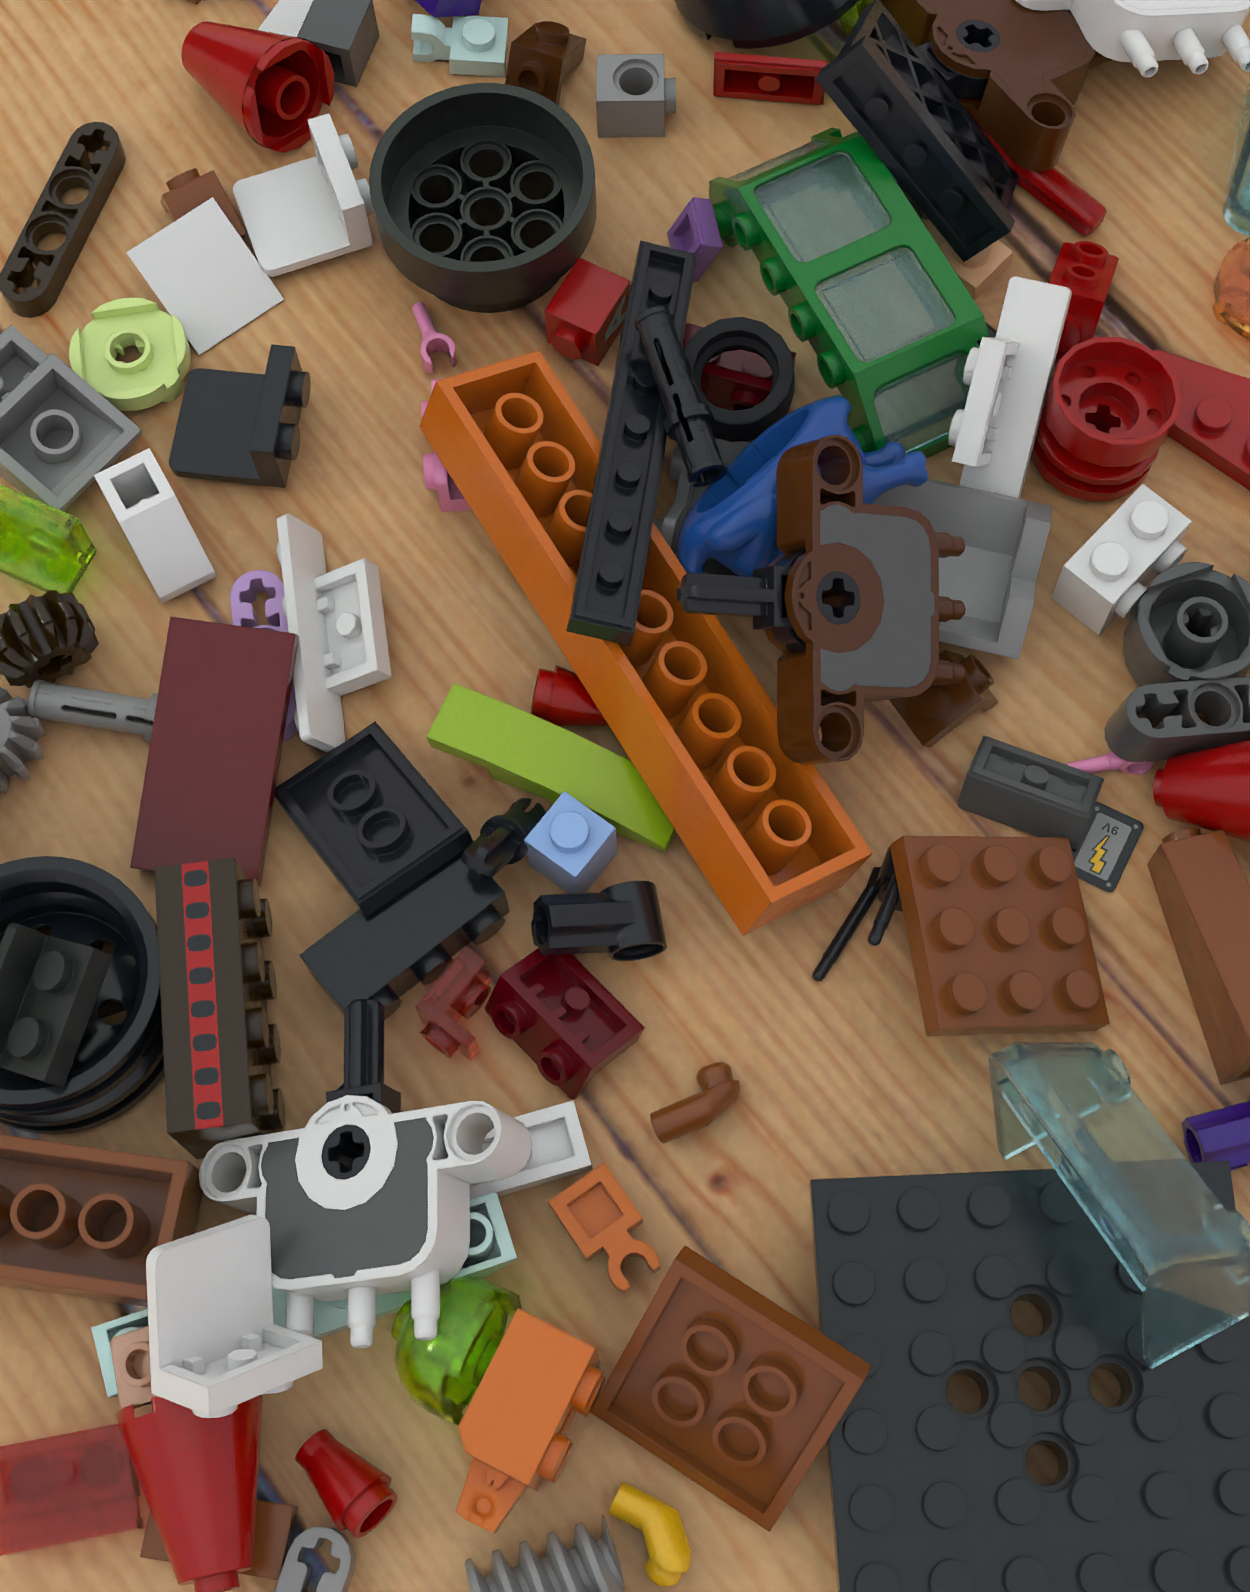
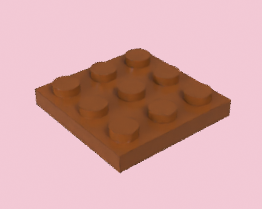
(998, 935)
(729, 1388)

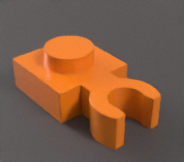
(600, 1219)

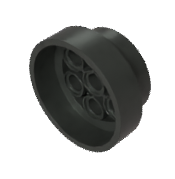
(443, 156)

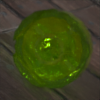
(448, 1370)

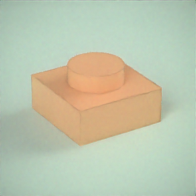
(980, 269)

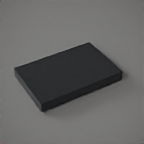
(372, 818)

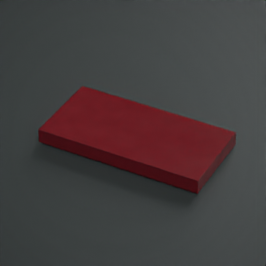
(215, 746)

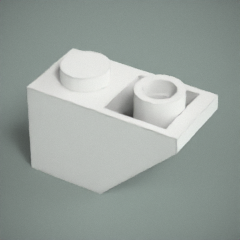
(155, 525)

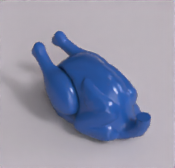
(738, 513)

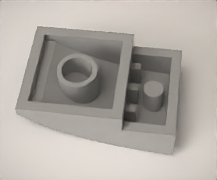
(53, 425)

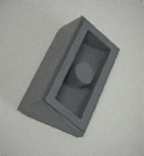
(1029, 791)

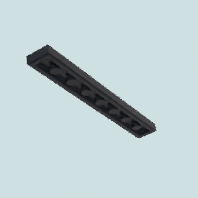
(629, 459)

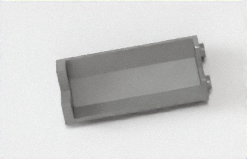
(990, 577)

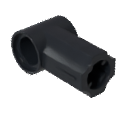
(616, 921)

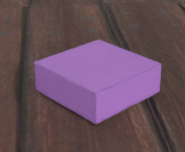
(697, 233)

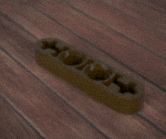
(54, 216)

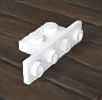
(1009, 388)
(337, 628)

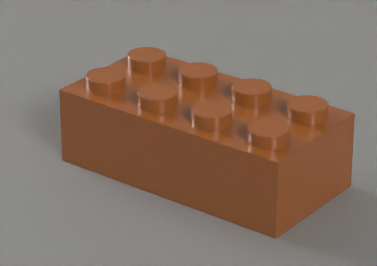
(89, 1217)

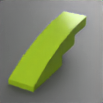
(549, 761)

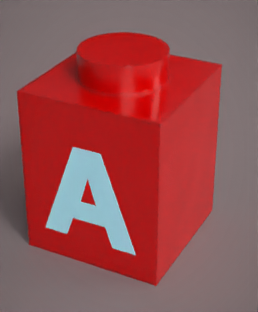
(587, 312)

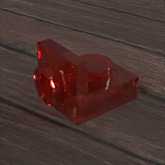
(456, 993)

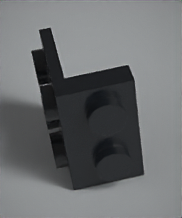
(241, 422)

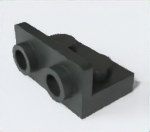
(45, 1001)

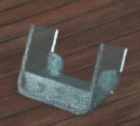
(1130, 1184)

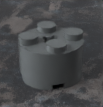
(1189, 627)

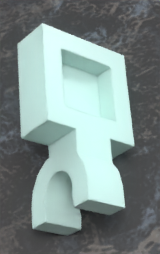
(472, 45)

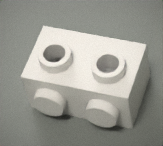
(1121, 559)

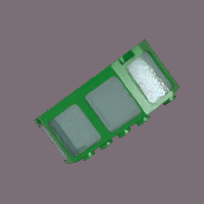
(859, 285)

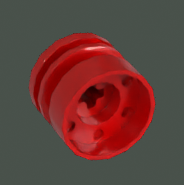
(1105, 418)

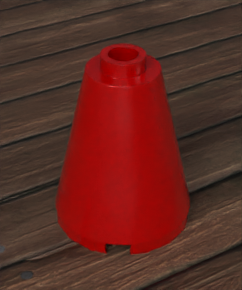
(261, 80)
(1208, 789)
(199, 1486)

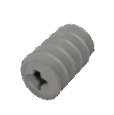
(584, 1568)

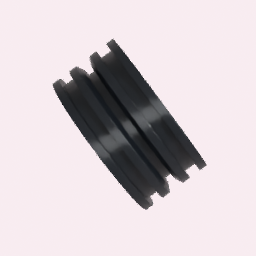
(113, 1062)

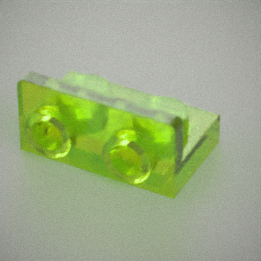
(42, 543)

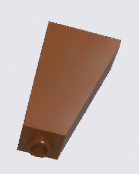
(1209, 923)

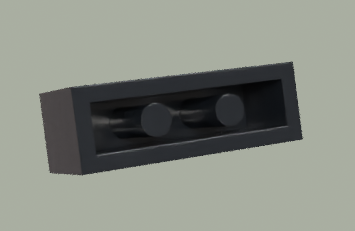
(407, 937)

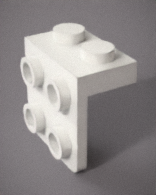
(307, 207)
(215, 1321)

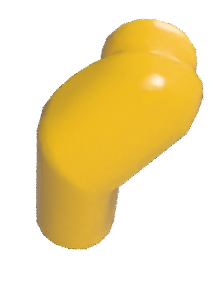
(662, 1532)

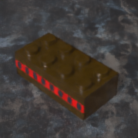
(216, 1005)

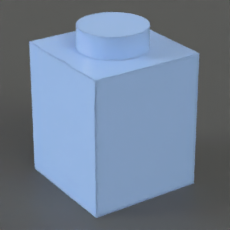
(571, 845)

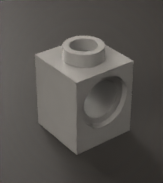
(633, 95)

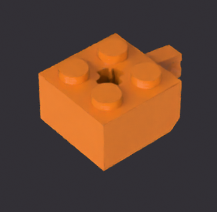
(522, 1416)

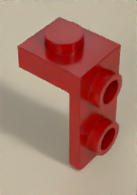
(1088, 273)

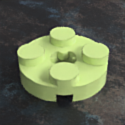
(141, 383)

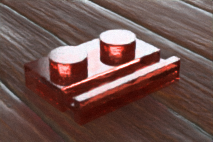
(66, 1490)

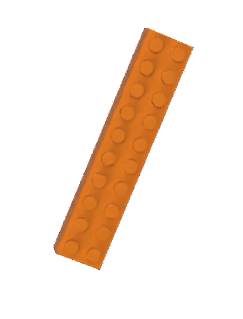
(681, 690)

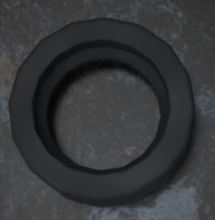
(754, 337)

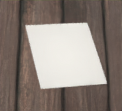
(205, 275)

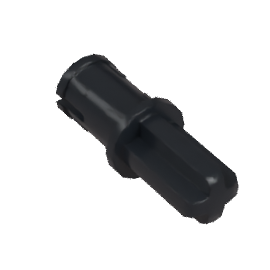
(502, 840)

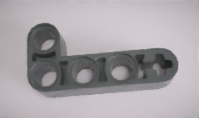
(1163, 719)

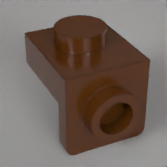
(543, 58)
(945, 707)

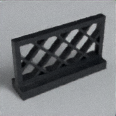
(917, 131)

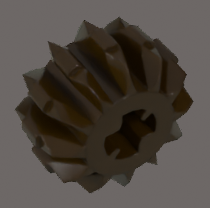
(44, 638)

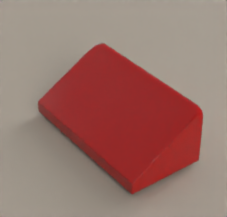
(767, 78)

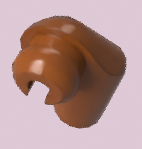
(701, 1109)

